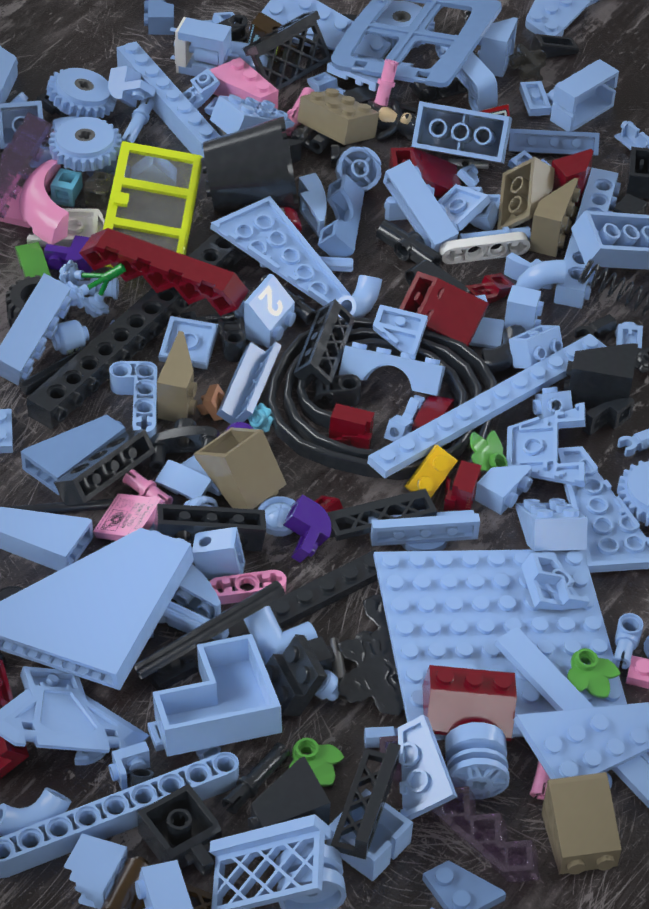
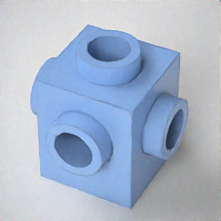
(551, 401)

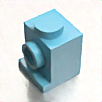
(66, 187)

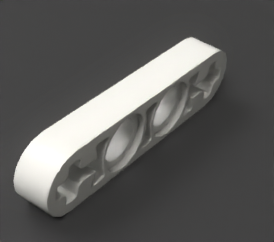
(516, 241)

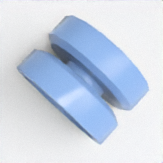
(333, 889)

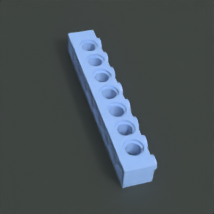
(598, 196)

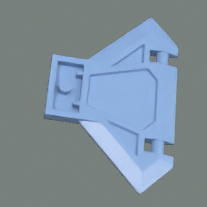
(60, 716)

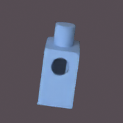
(218, 553)

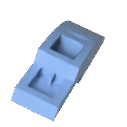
(198, 594)

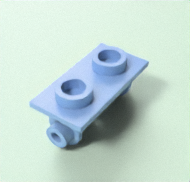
(631, 137)

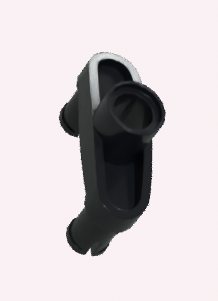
(183, 438)

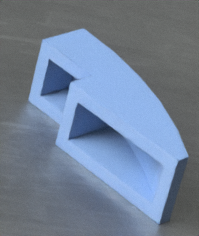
(313, 201)

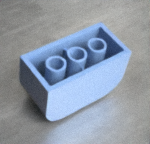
(461, 132)

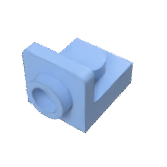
(629, 333)
(128, 759)

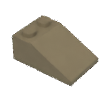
(522, 191)
(176, 384)

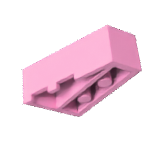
(243, 81)

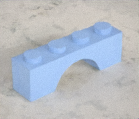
(423, 376)

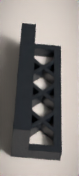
(319, 337)
(354, 520)
(372, 804)

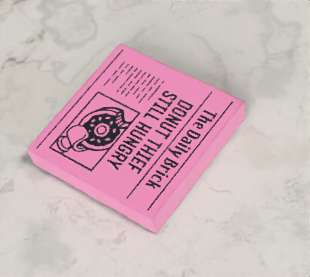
(127, 515)

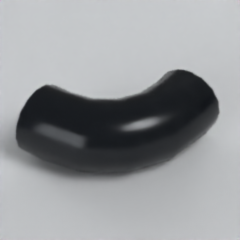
(500, 357)

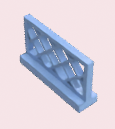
(269, 843)

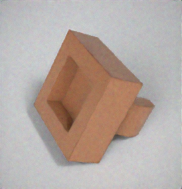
(211, 401)

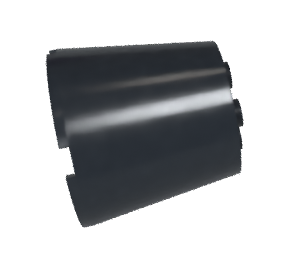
(250, 167)

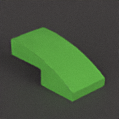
(32, 260)

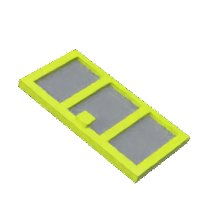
(154, 195)

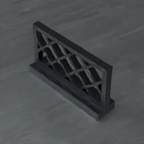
(285, 34)

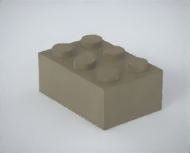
(338, 116)

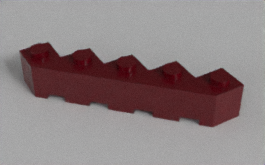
(166, 269)

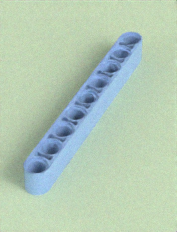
(102, 817)

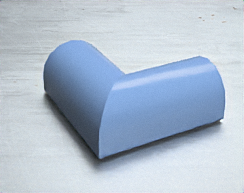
(269, 635)

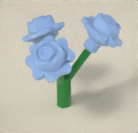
(93, 305)

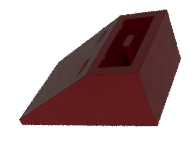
(434, 170)
(447, 307)

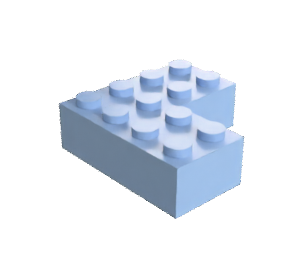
(226, 707)

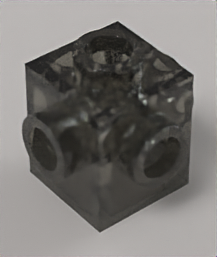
(98, 189)

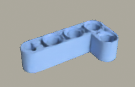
(478, 81)
(140, 380)

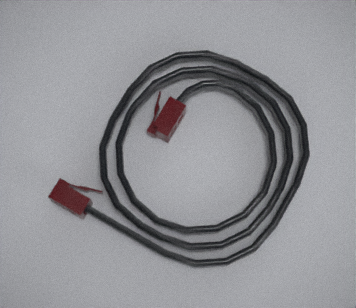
(352, 427)

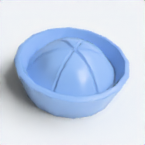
(275, 514)

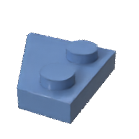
(460, 888)

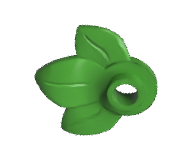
(487, 452)
(593, 674)
(320, 759)

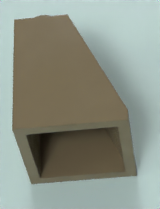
(242, 467)
(581, 823)

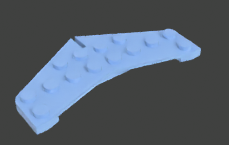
(554, 16)

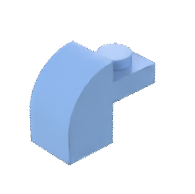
(127, 86)

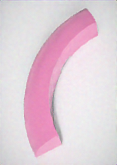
(37, 208)

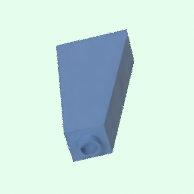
(63, 452)

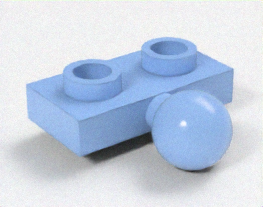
(535, 98)

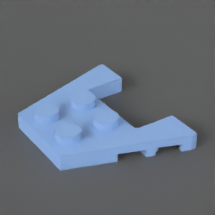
(536, 444)

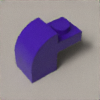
(57, 255)
(309, 522)

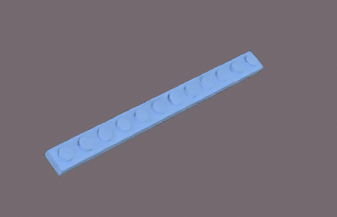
(477, 410)

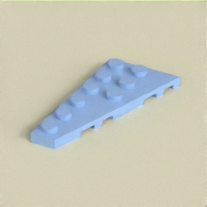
(276, 243)
(612, 530)
(586, 738)

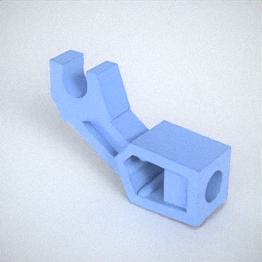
(402, 425)

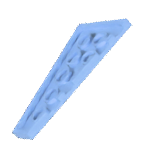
(331, 24)

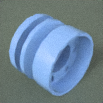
(478, 758)

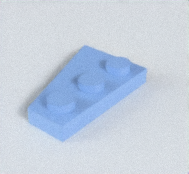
(423, 769)

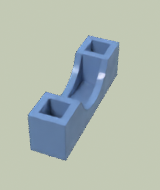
(158, 17)
(346, 201)

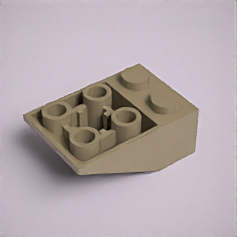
(553, 219)

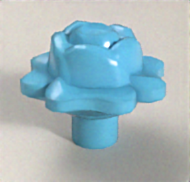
(261, 418)

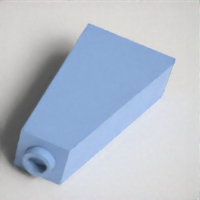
(44, 537)

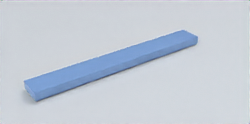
(564, 696)

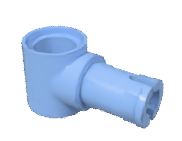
(627, 638)

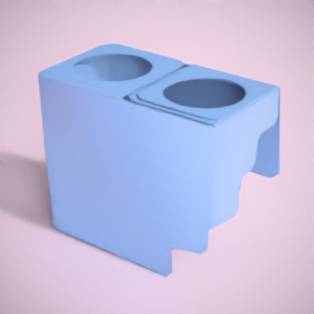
(95, 868)

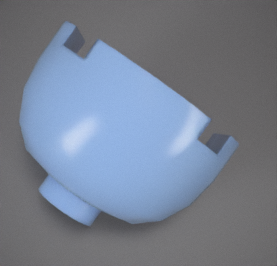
(361, 166)

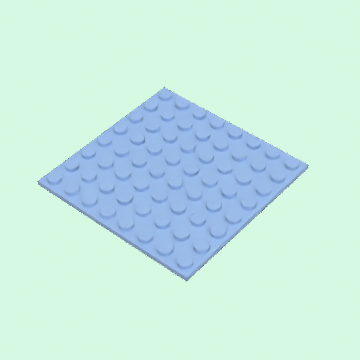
(458, 603)

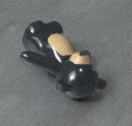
(393, 121)

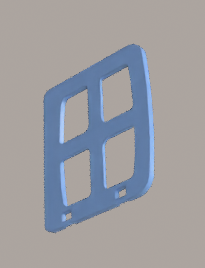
(446, 68)

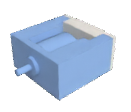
(201, 46)

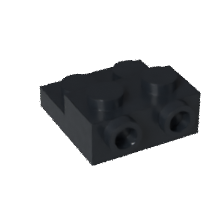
(295, 676)

